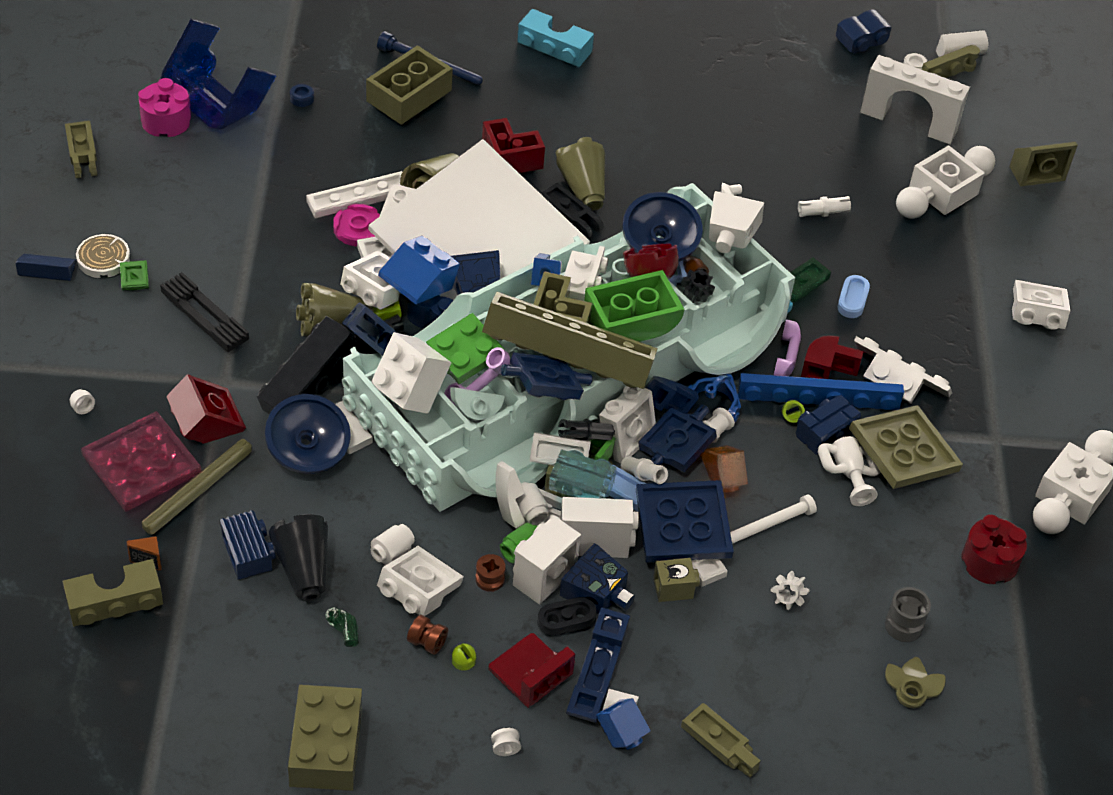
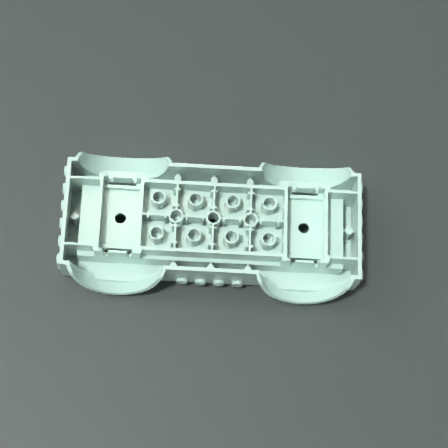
(460, 456)

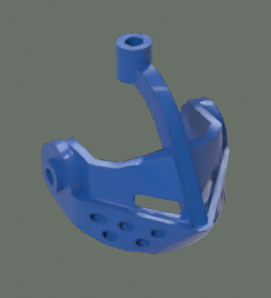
(723, 384)

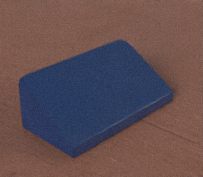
(45, 267)

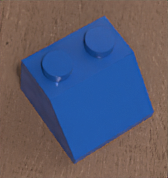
(420, 270)

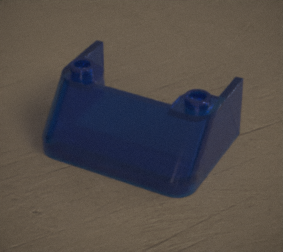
(192, 68)

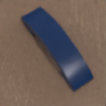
(598, 665)

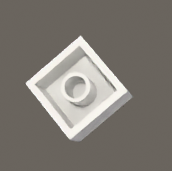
(410, 373)
(545, 558)

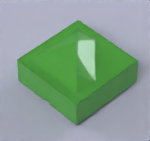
(134, 275)

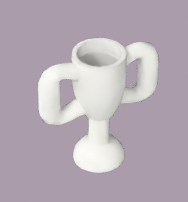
(850, 462)

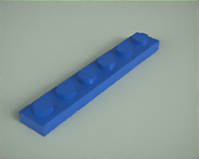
(815, 390)

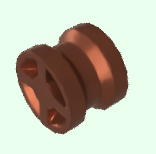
(495, 578)

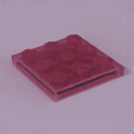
(141, 461)

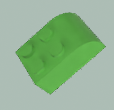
(636, 306)

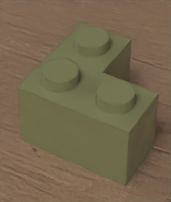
(554, 296)

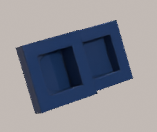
(671, 394)

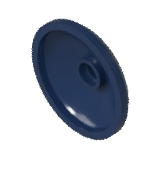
(662, 216)
(310, 419)

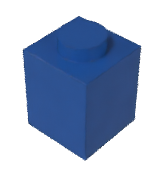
(623, 724)

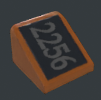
(143, 550)

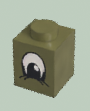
(675, 579)

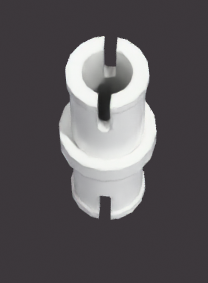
(824, 206)
(644, 469)

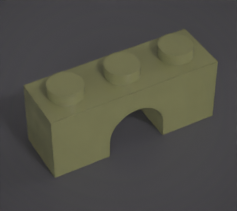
(91, 603)

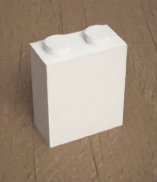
(602, 522)

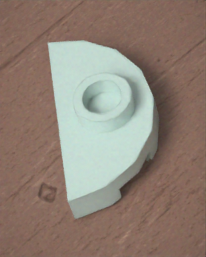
(476, 404)

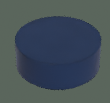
(301, 95)

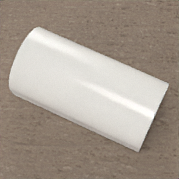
(953, 42)

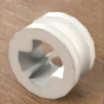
(506, 742)

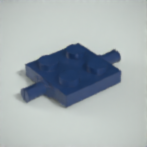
(546, 376)
(678, 438)

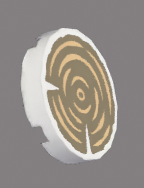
(102, 255)

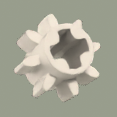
(783, 595)

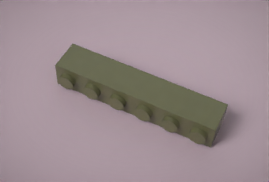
(569, 340)

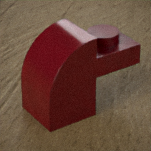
(826, 355)

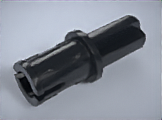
(586, 430)

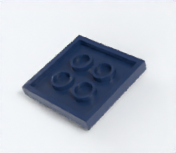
(684, 521)

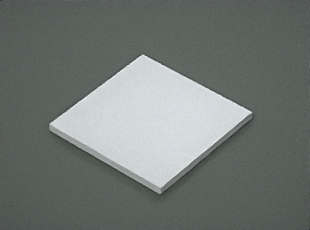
(477, 208)

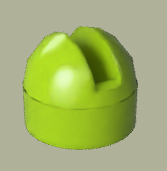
(793, 416)
(459, 659)

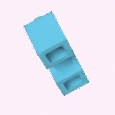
(568, 46)

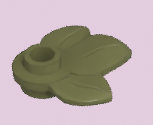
(914, 679)

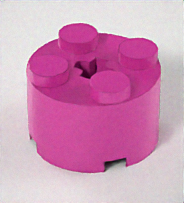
(164, 108)

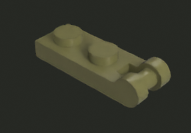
(953, 62)

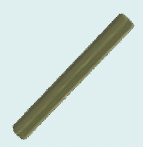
(196, 486)

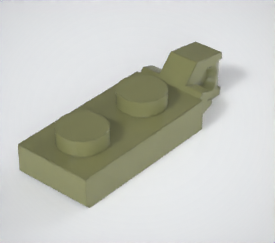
(721, 739)

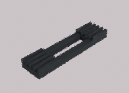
(182, 289)

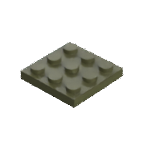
(905, 446)

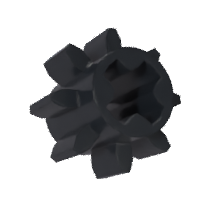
(697, 285)

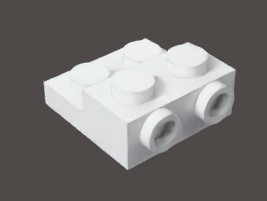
(363, 280)
(1040, 305)
(631, 418)
(418, 581)

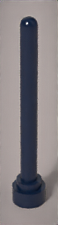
(388, 43)

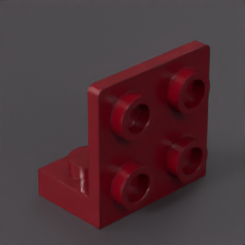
(532, 668)

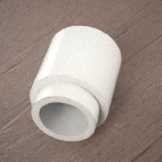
(533, 504)
(392, 544)

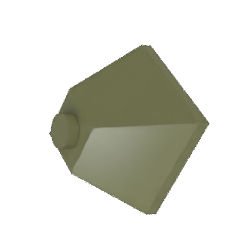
(1042, 163)

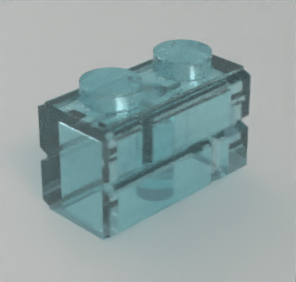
(582, 476)

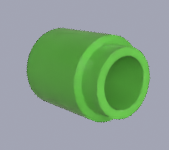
(511, 541)

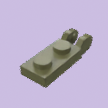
(81, 146)

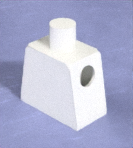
(734, 221)

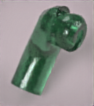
(345, 623)

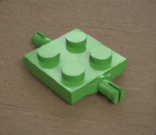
(464, 347)

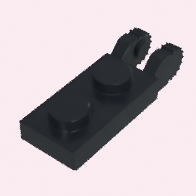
(573, 209)

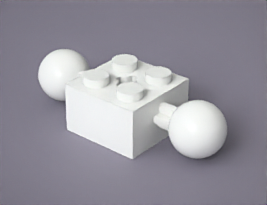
(945, 181)
(1075, 483)

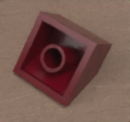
(204, 410)

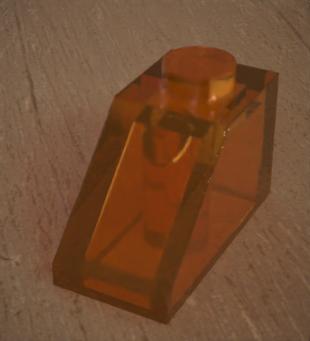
(727, 465)

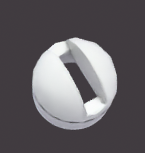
(82, 401)

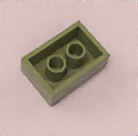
(409, 84)
(325, 737)

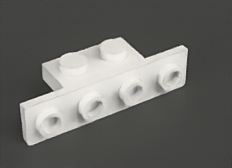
(889, 368)

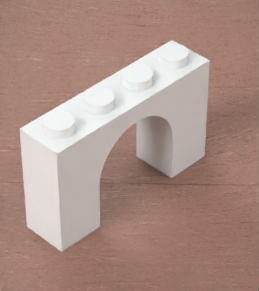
(944, 95)

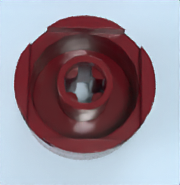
(994, 550)

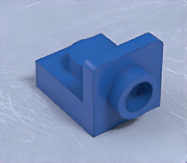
(542, 264)

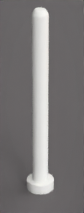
(806, 505)

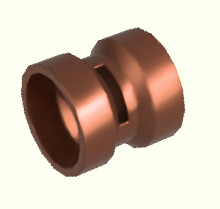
(427, 634)

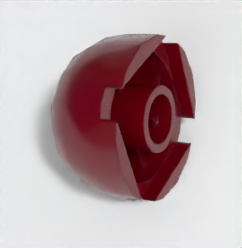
(652, 259)

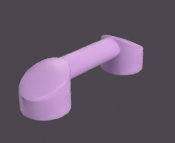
(793, 335)
(494, 361)

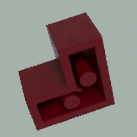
(521, 150)

